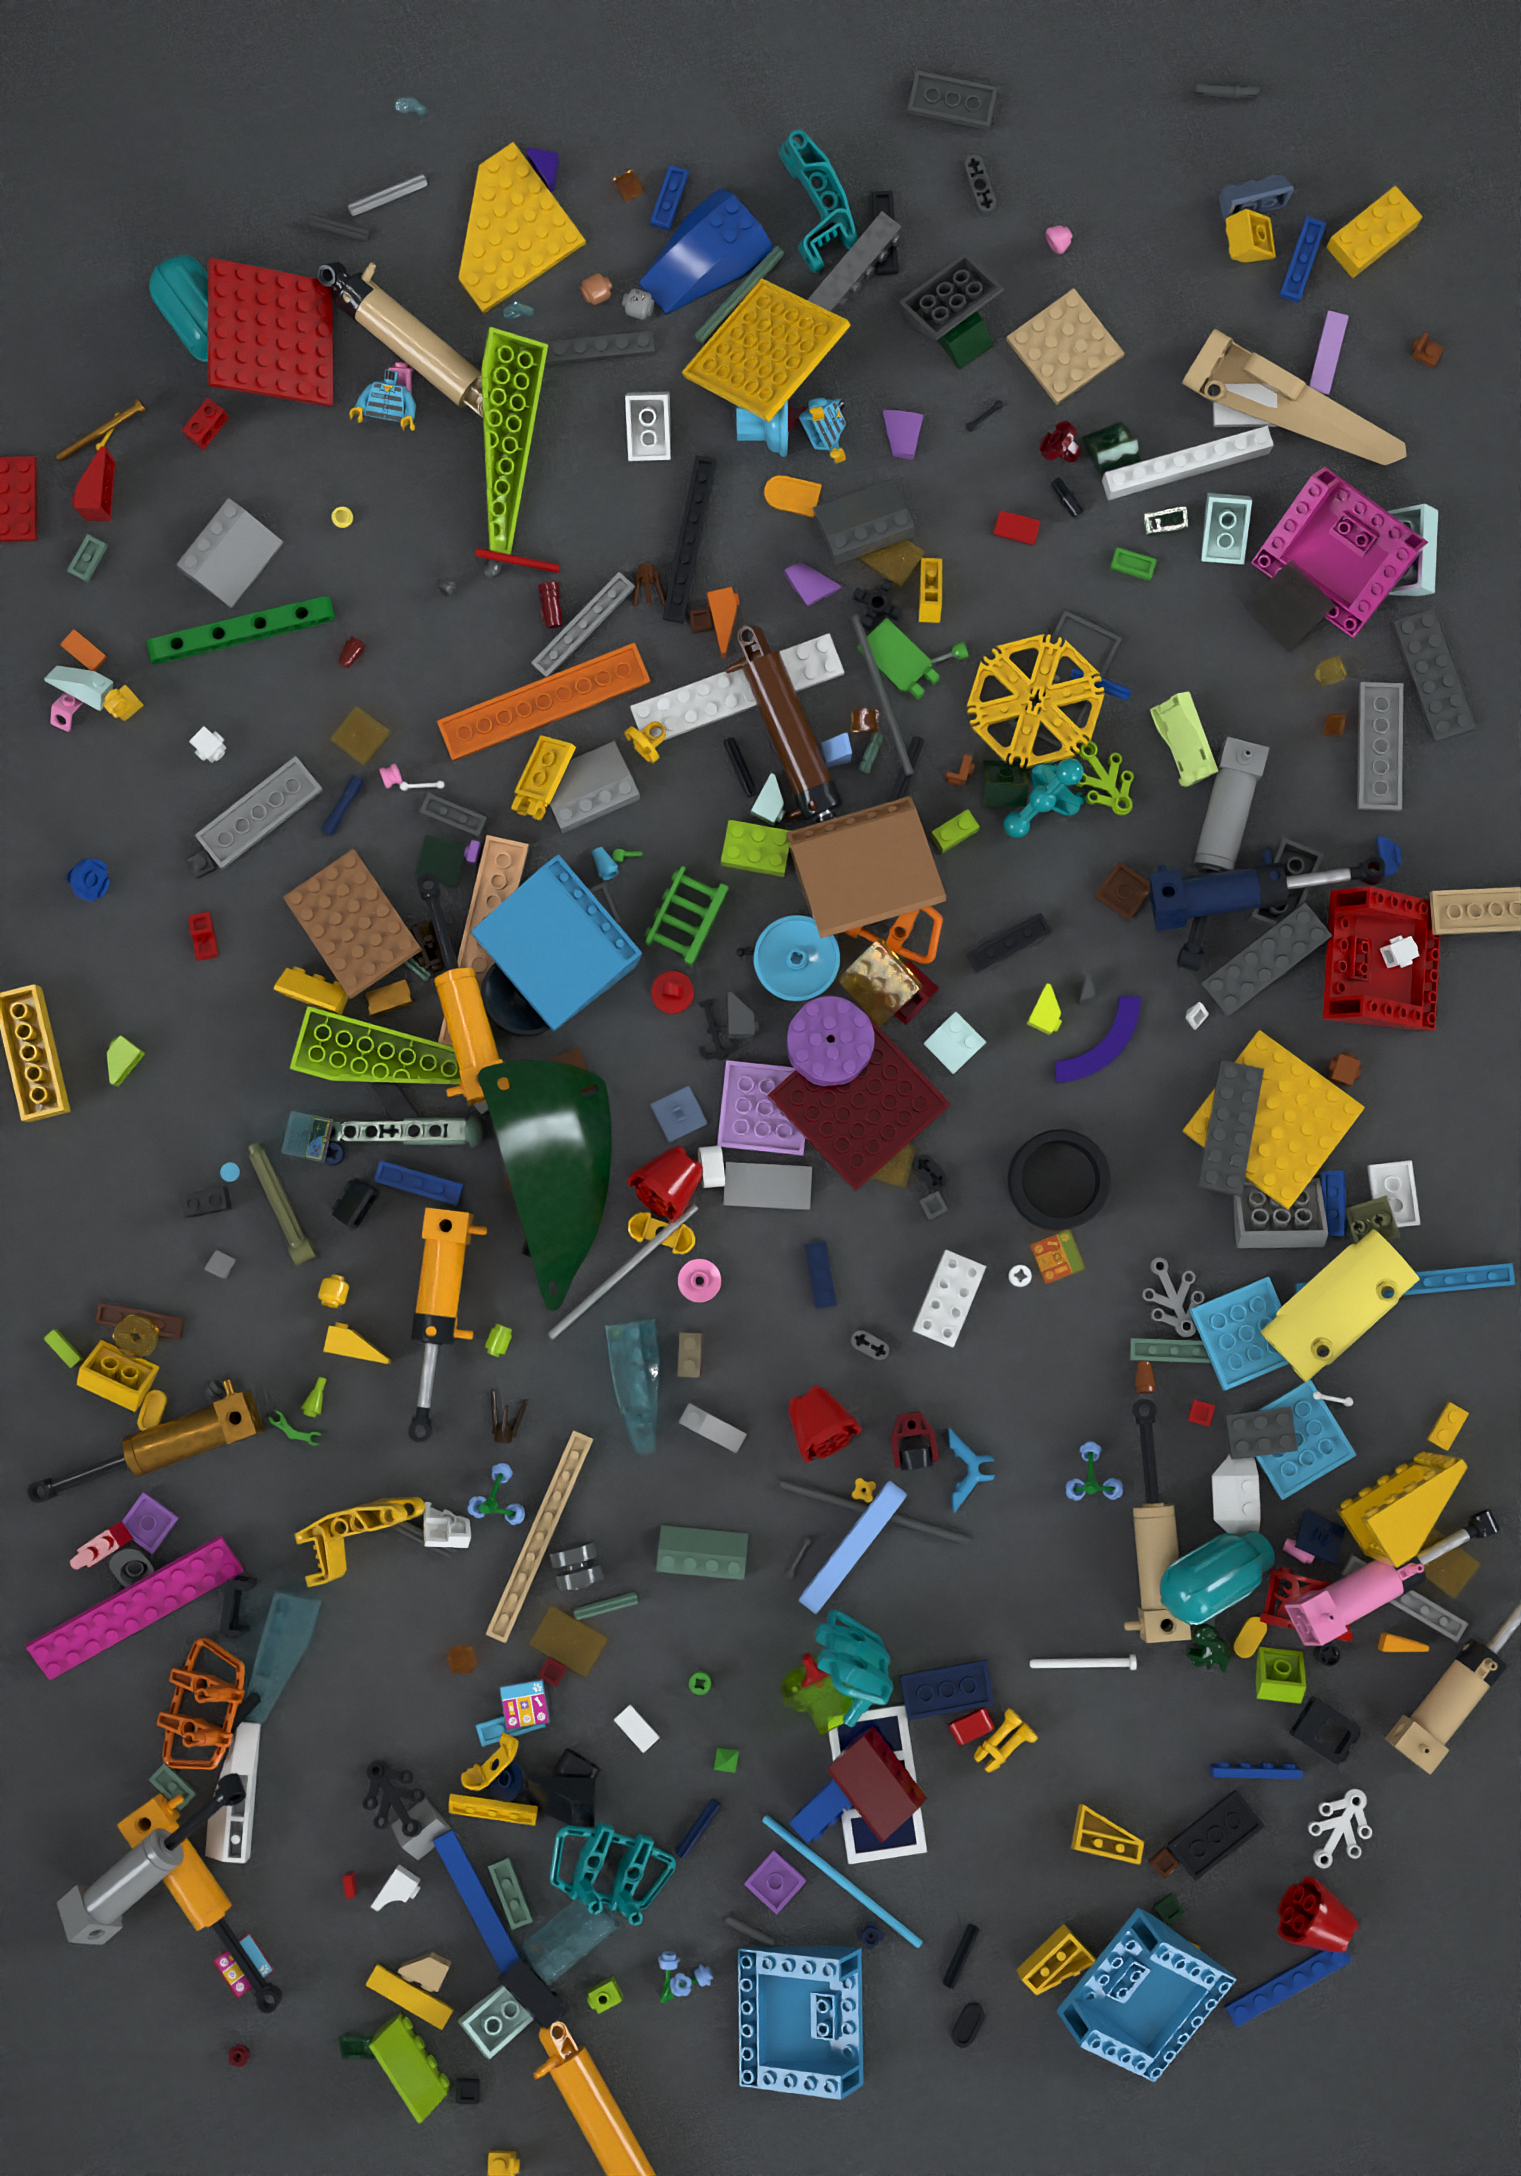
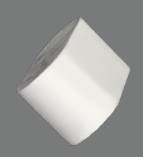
(713, 1166)

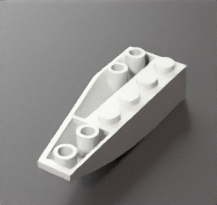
(231, 1826)

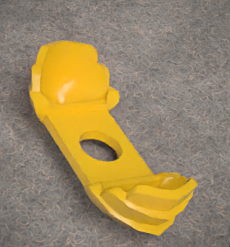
(643, 1227)
(481, 1776)

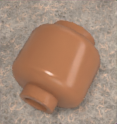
(596, 289)

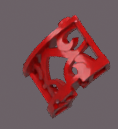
(1281, 1617)

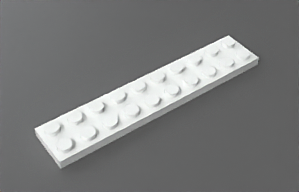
(730, 693)

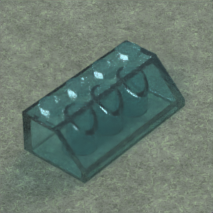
(567, 1939)

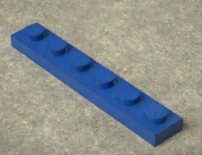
(1285, 1985)

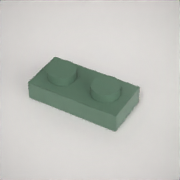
(87, 558)
(172, 1784)

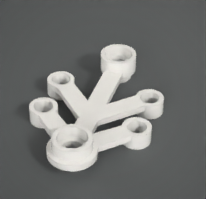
(1341, 1825)

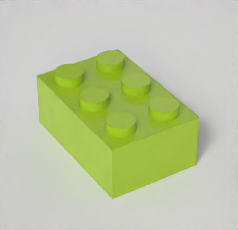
(755, 848)

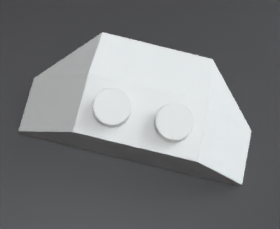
(1236, 1496)

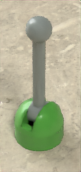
(958, 651)

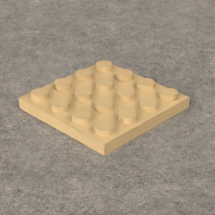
(1065, 346)

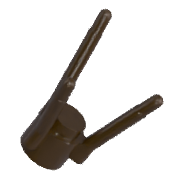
(503, 1431)

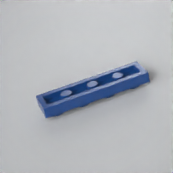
(1302, 259)
(418, 1183)
(1247, 1770)

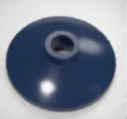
(507, 1783)

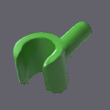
(619, 854)

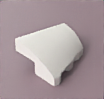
(445, 1528)

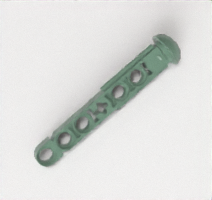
(458, 1131)

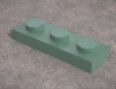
(510, 1893)

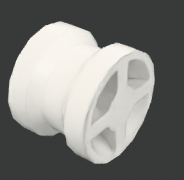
(1016, 1275)

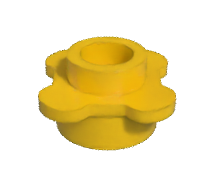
(869, 1486)

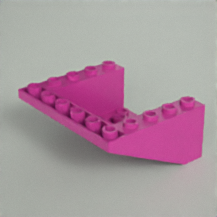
(1343, 546)

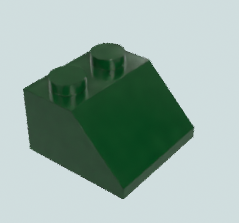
(966, 340)

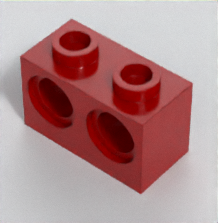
(205, 424)

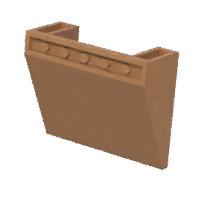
(865, 867)

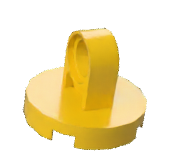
(644, 742)

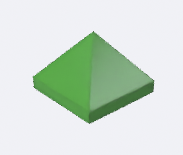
(726, 1760)

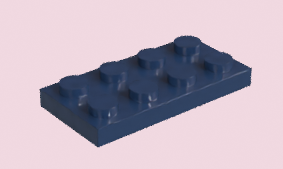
(946, 1689)

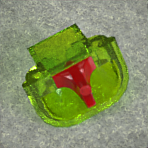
(813, 1691)

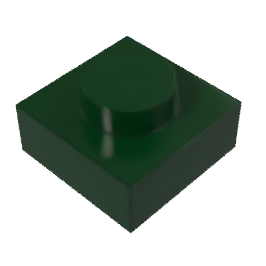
(1169, 1908)

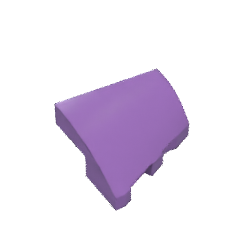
(903, 432)
(810, 583)

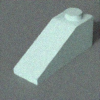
(82, 684)

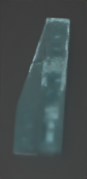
(281, 1647)

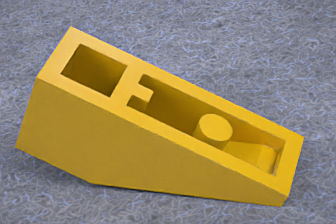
(930, 590)
(350, 1343)

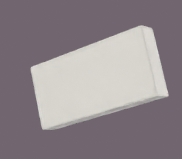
(636, 1728)

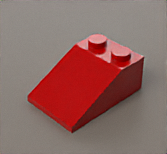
(95, 488)

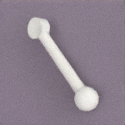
(404, 786)
(1347, 1401)

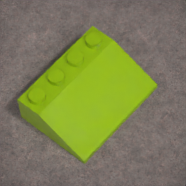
(409, 2066)

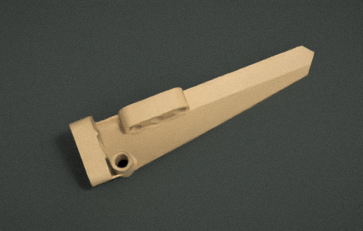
(1298, 405)

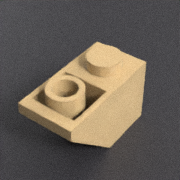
(427, 1970)

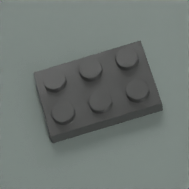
(1261, 1433)

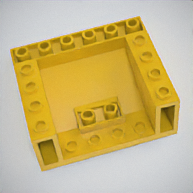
(1402, 1508)

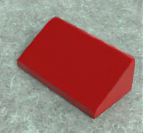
(1016, 527)

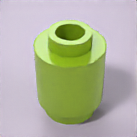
(498, 1340)

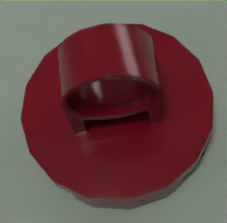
(1060, 443)

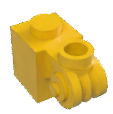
(122, 703)

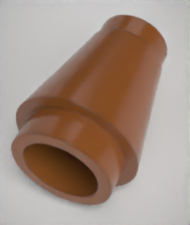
(1145, 1379)

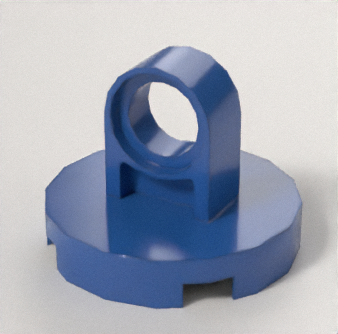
(89, 879)

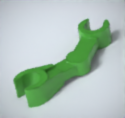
(292, 1433)

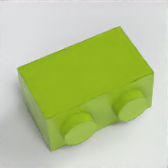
(954, 831)

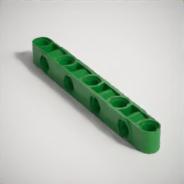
(240, 630)

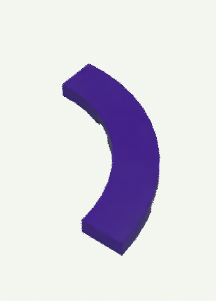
(1107, 1049)

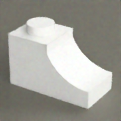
(399, 1887)

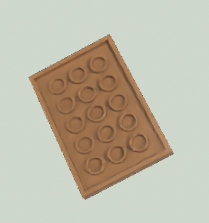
(352, 923)

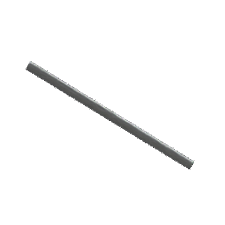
(882, 695)

